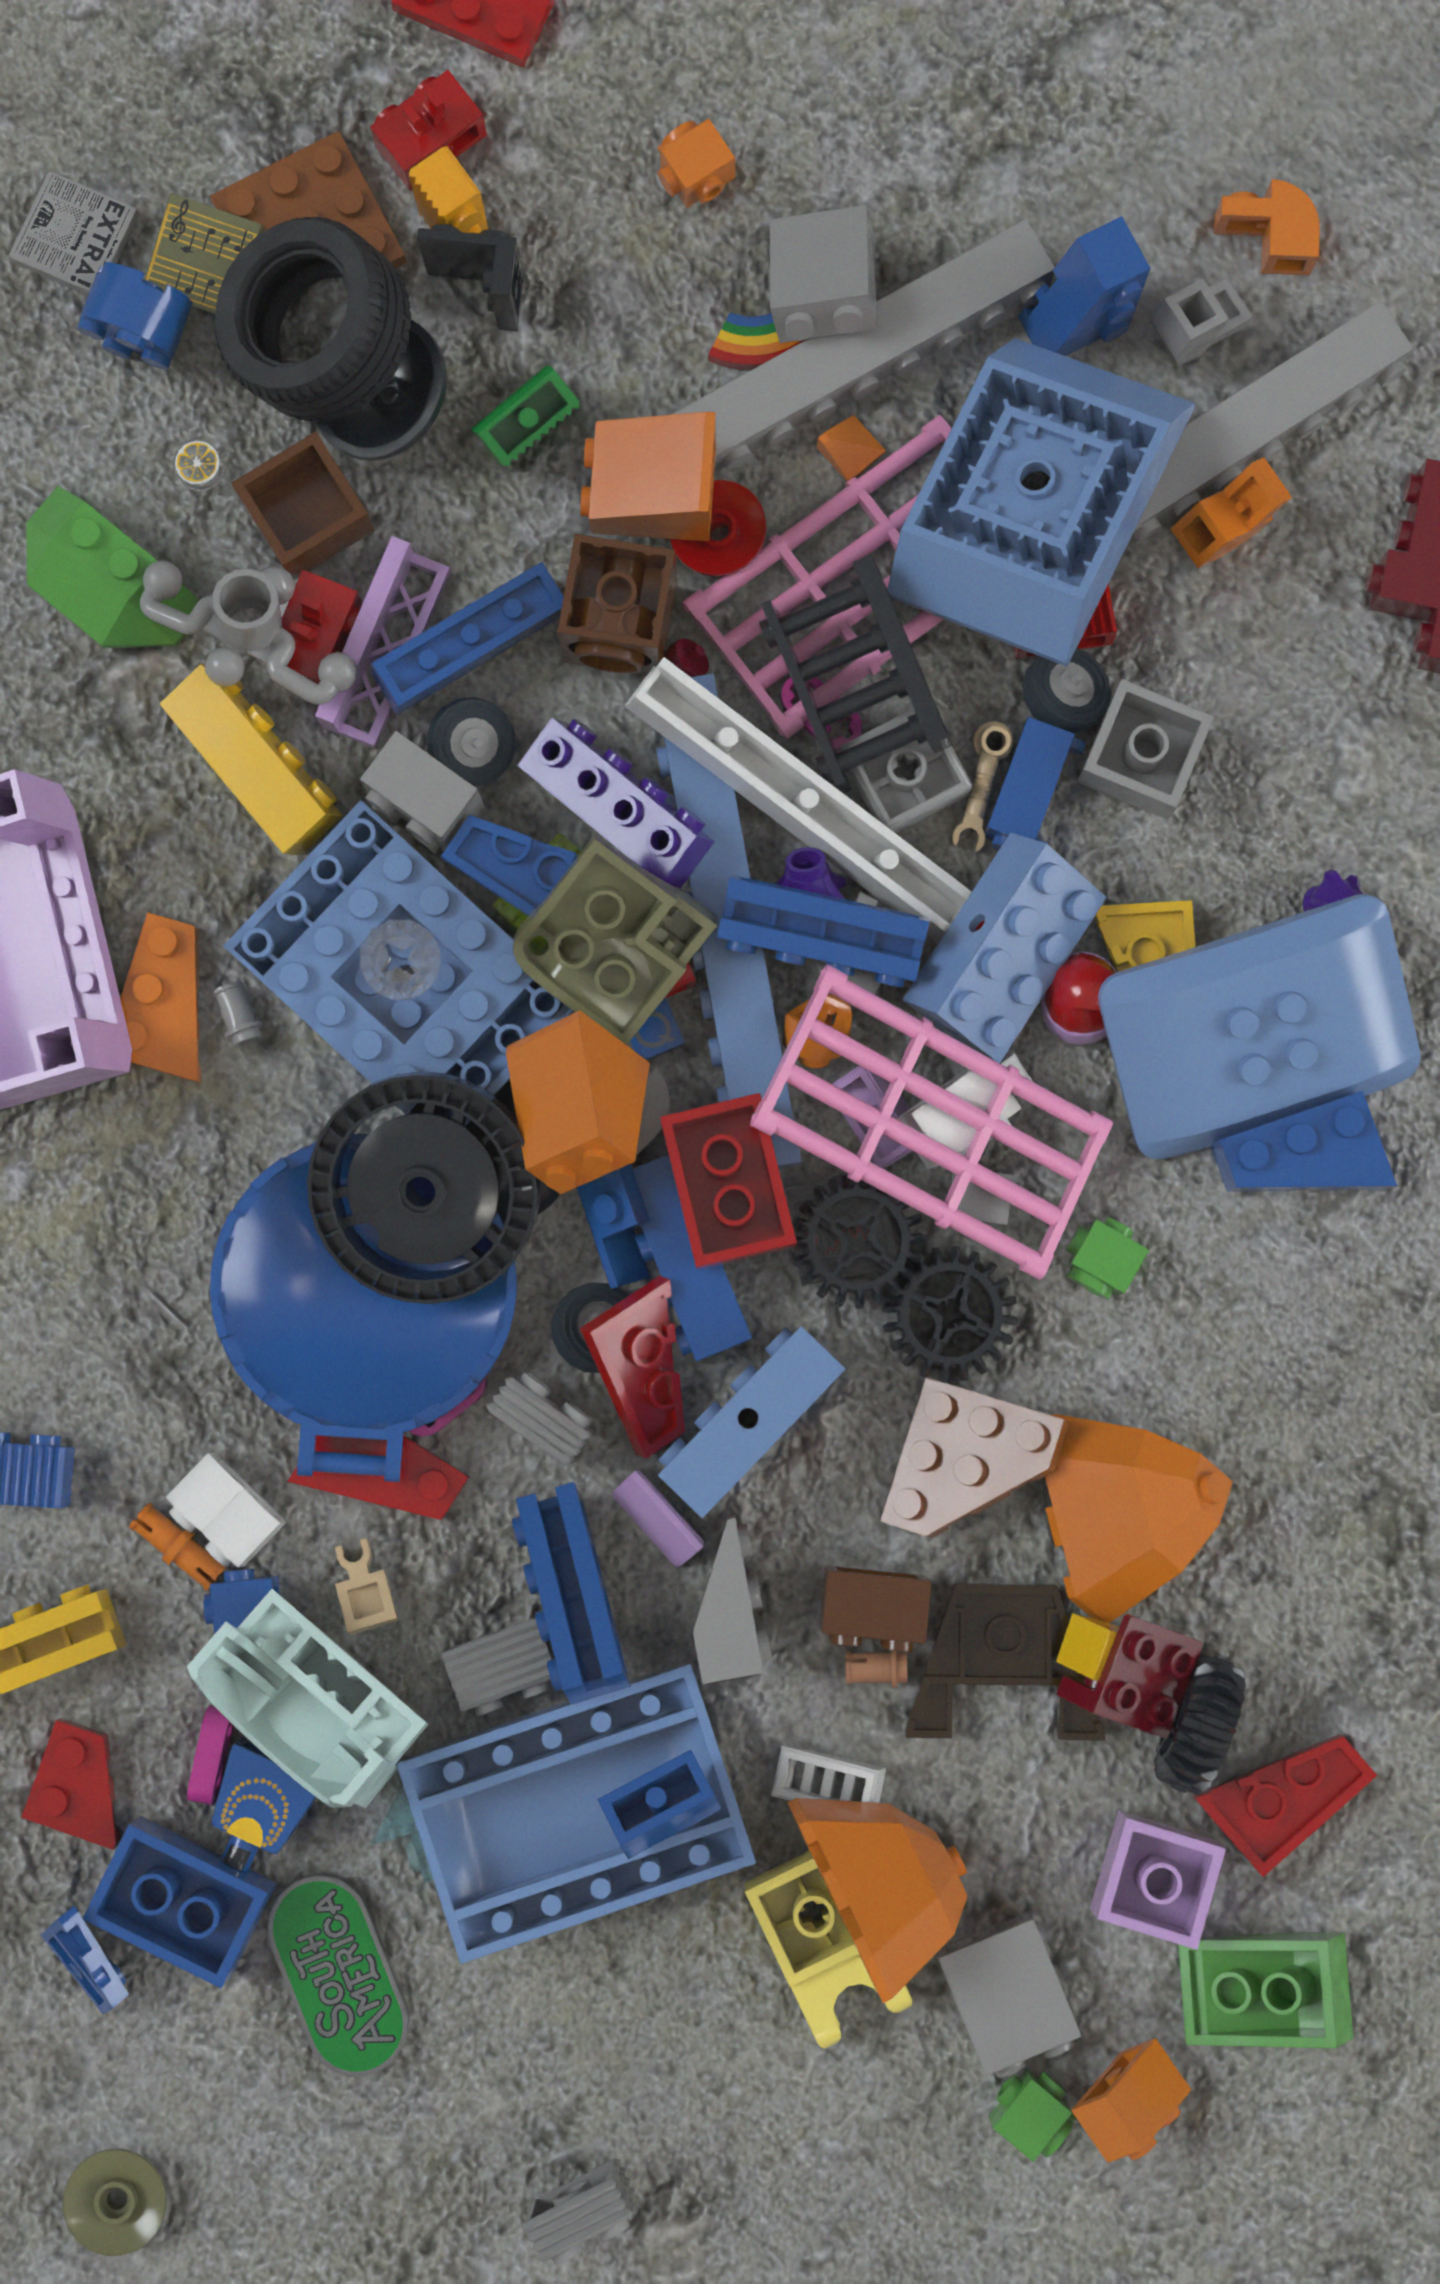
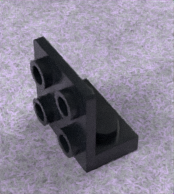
(482, 257)

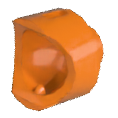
(813, 1054)

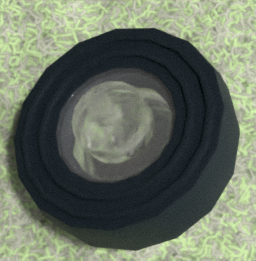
(574, 1312)

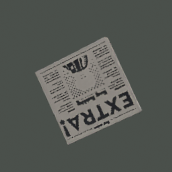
(72, 233)

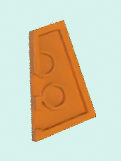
(163, 998)

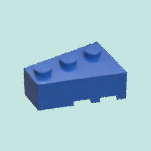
(1092, 294)
(1311, 1150)

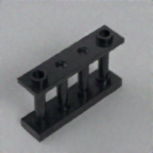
(903, 680)

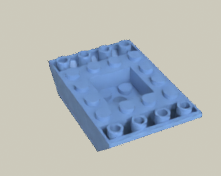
(1023, 558)
(308, 955)

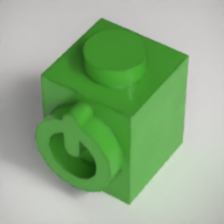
(1104, 1257)
(1032, 2114)

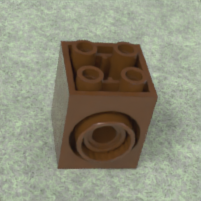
(617, 605)

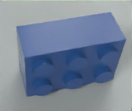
(179, 1901)

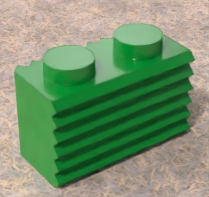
(525, 416)

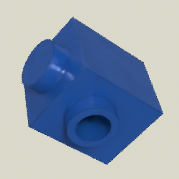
(236, 1597)

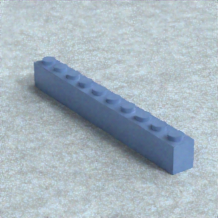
(736, 981)

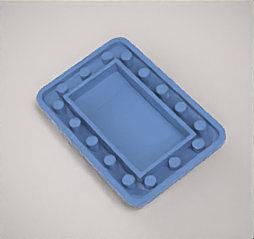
(1259, 1026)

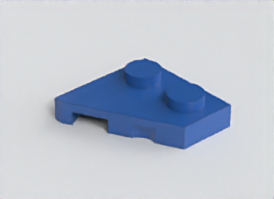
(85, 1960)

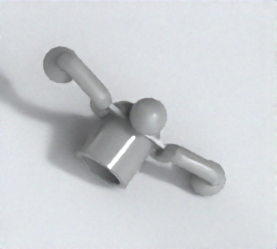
(260, 638)

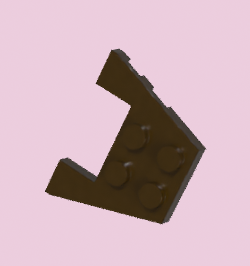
(998, 1639)

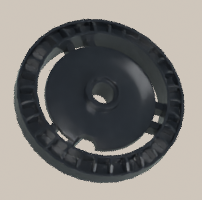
(384, 1194)

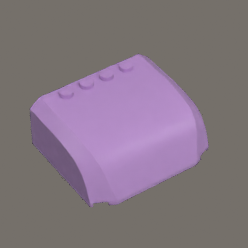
(56, 973)

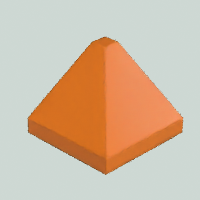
(849, 448)

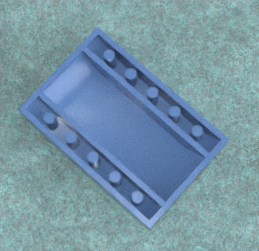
(519, 1820)

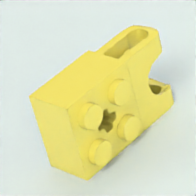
(813, 1955)

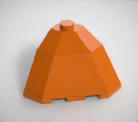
(1128, 1512)
(887, 1881)

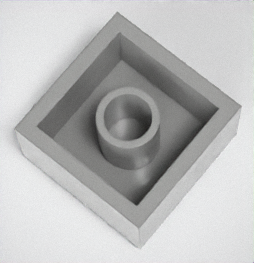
(1145, 749)
(420, 792)

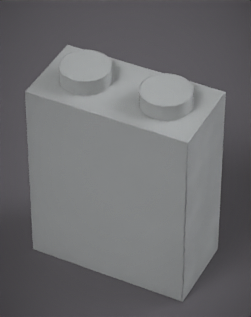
(822, 274)
(1008, 1995)

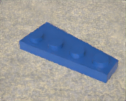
(507, 862)

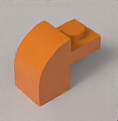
(1282, 218)
(1232, 514)

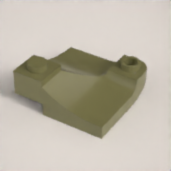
(612, 939)

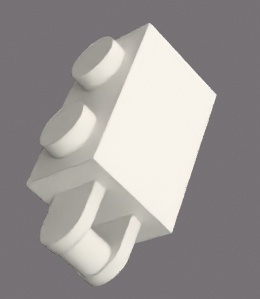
(950, 1130)

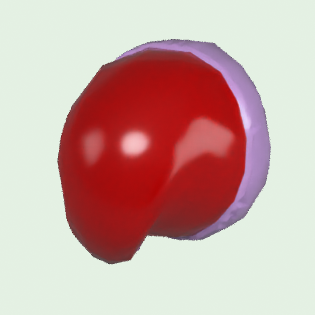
(1071, 1001)

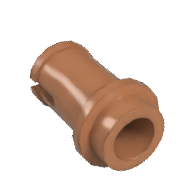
(876, 1667)

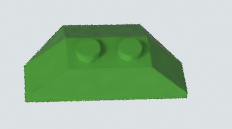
(94, 574)

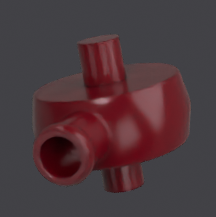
(688, 657)

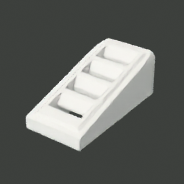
(852, 1768)

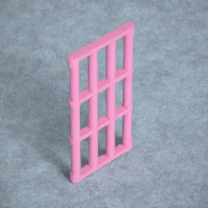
(811, 584)
(881, 1123)

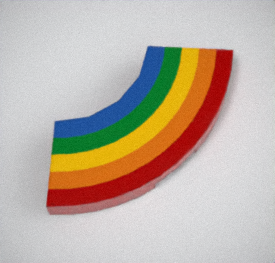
(747, 342)

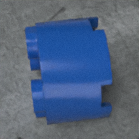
(134, 315)

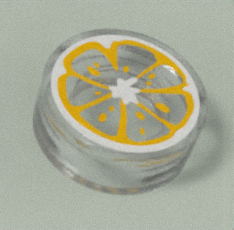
(198, 465)

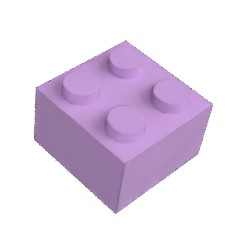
(1157, 1879)

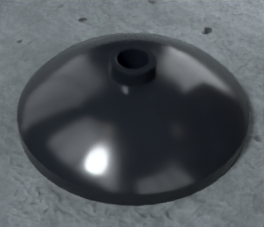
(389, 429)

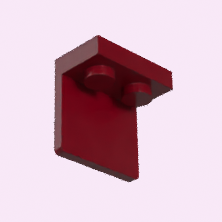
(1140, 1678)

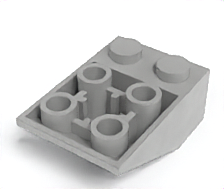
(725, 1626)

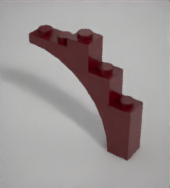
(1409, 579)

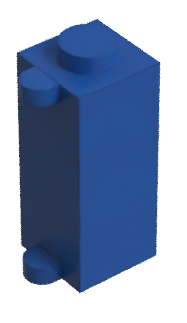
(1030, 781)

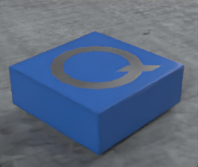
(658, 1033)

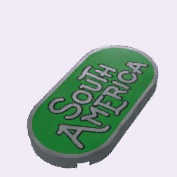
(338, 1975)

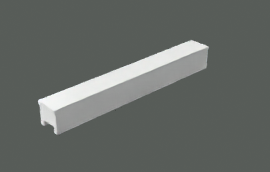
(797, 797)

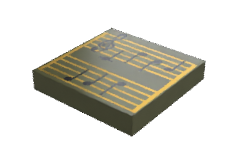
(197, 249)

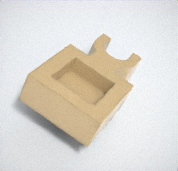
(366, 1596)

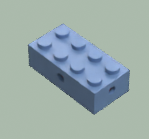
(1005, 946)
(723, 1448)

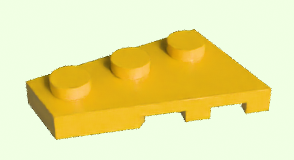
(1145, 931)

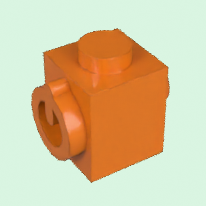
(695, 162)

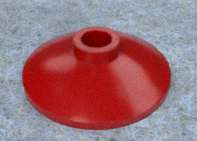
(744, 518)

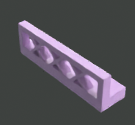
(370, 626)

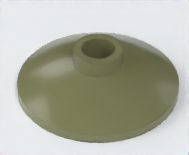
(101, 2223)

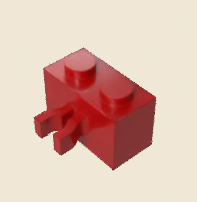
(428, 120)
(319, 621)

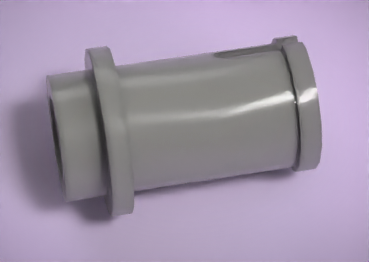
(237, 1015)

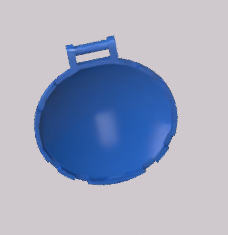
(333, 1348)

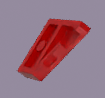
(75, 1785)

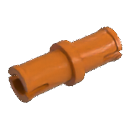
(177, 1546)

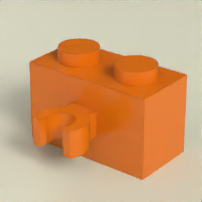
(1132, 2101)

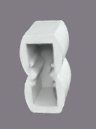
(224, 1510)

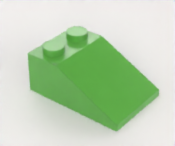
(1267, 1990)

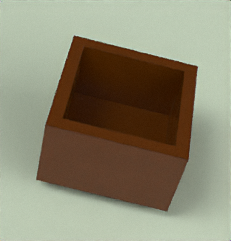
(303, 506)
(875, 1606)

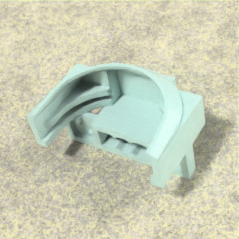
(306, 1703)

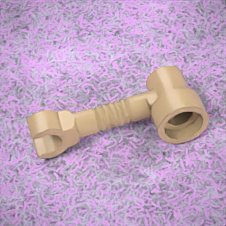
(985, 775)

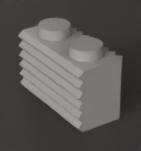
(499, 1666)

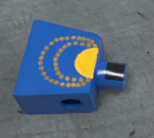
(257, 1805)

